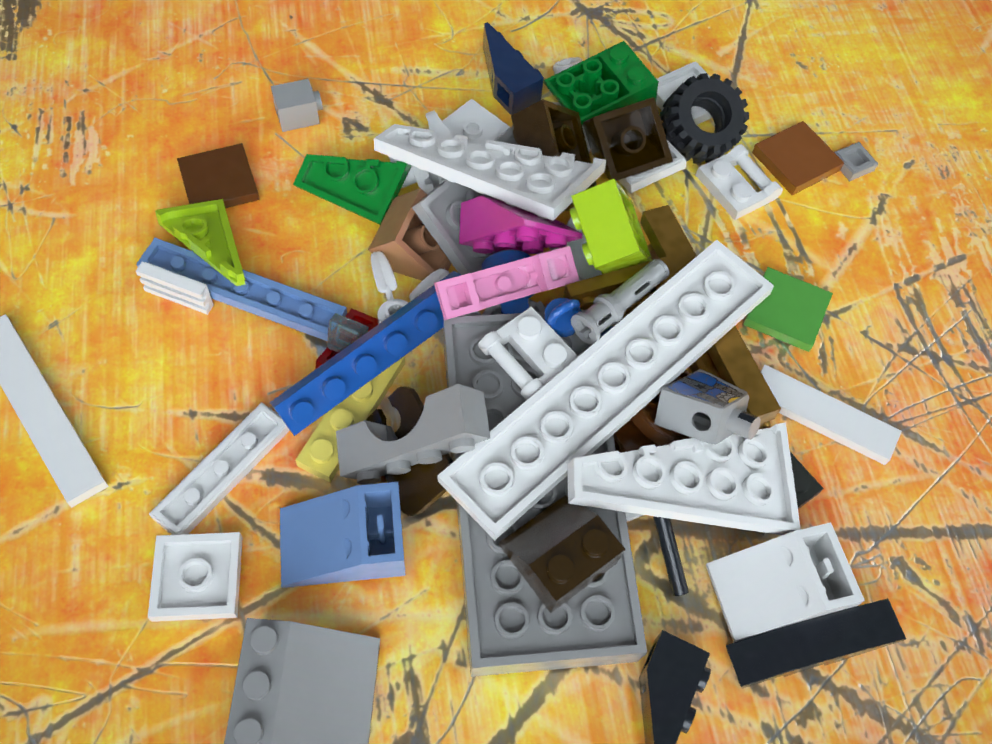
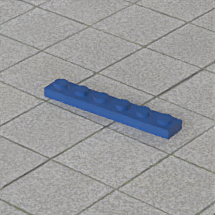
(361, 361)

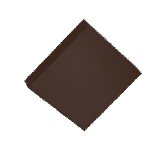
(219, 175)

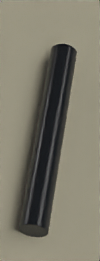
(671, 556)

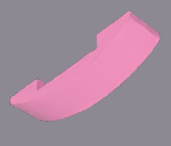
(506, 282)

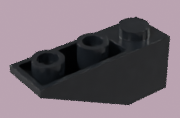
(668, 687)

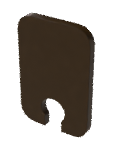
(419, 486)

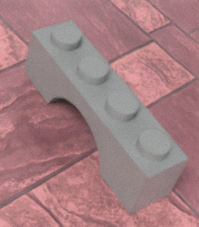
(449, 423)

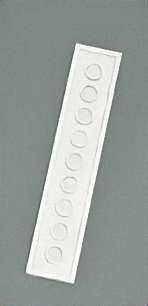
(603, 388)

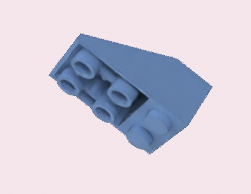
(343, 537)

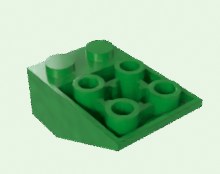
(603, 82)

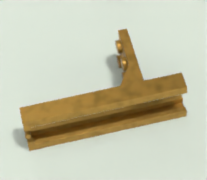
(729, 356)

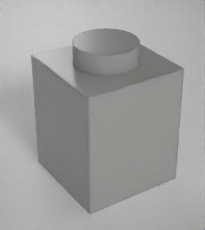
(296, 104)

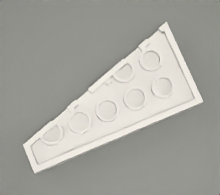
(497, 169)
(718, 484)

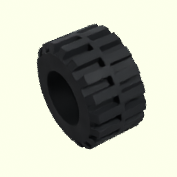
(721, 103)

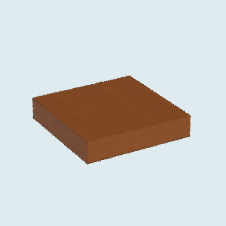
(797, 157)

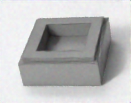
(856, 161)

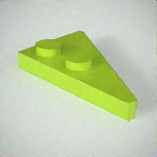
(207, 233)

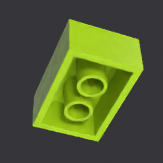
(609, 227)

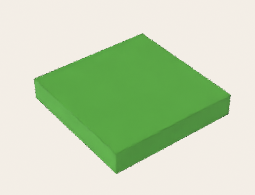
(791, 310)

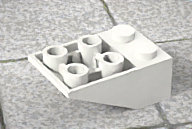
(784, 582)

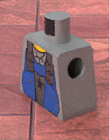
(706, 409)

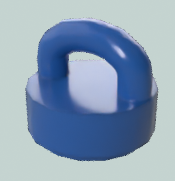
(559, 315)

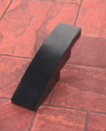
(815, 642)

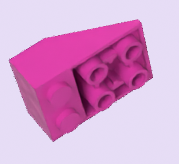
(496, 226)

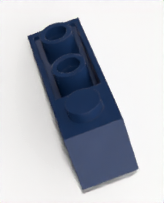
(511, 77)

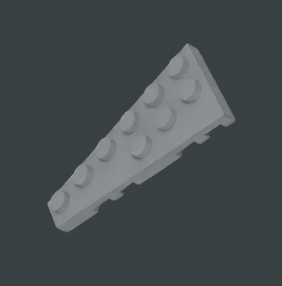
(441, 217)

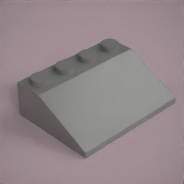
(302, 685)

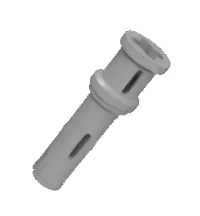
(610, 308)

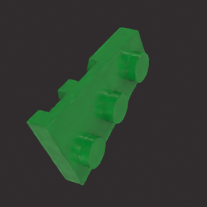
(353, 184)

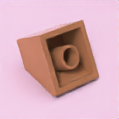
(407, 241)

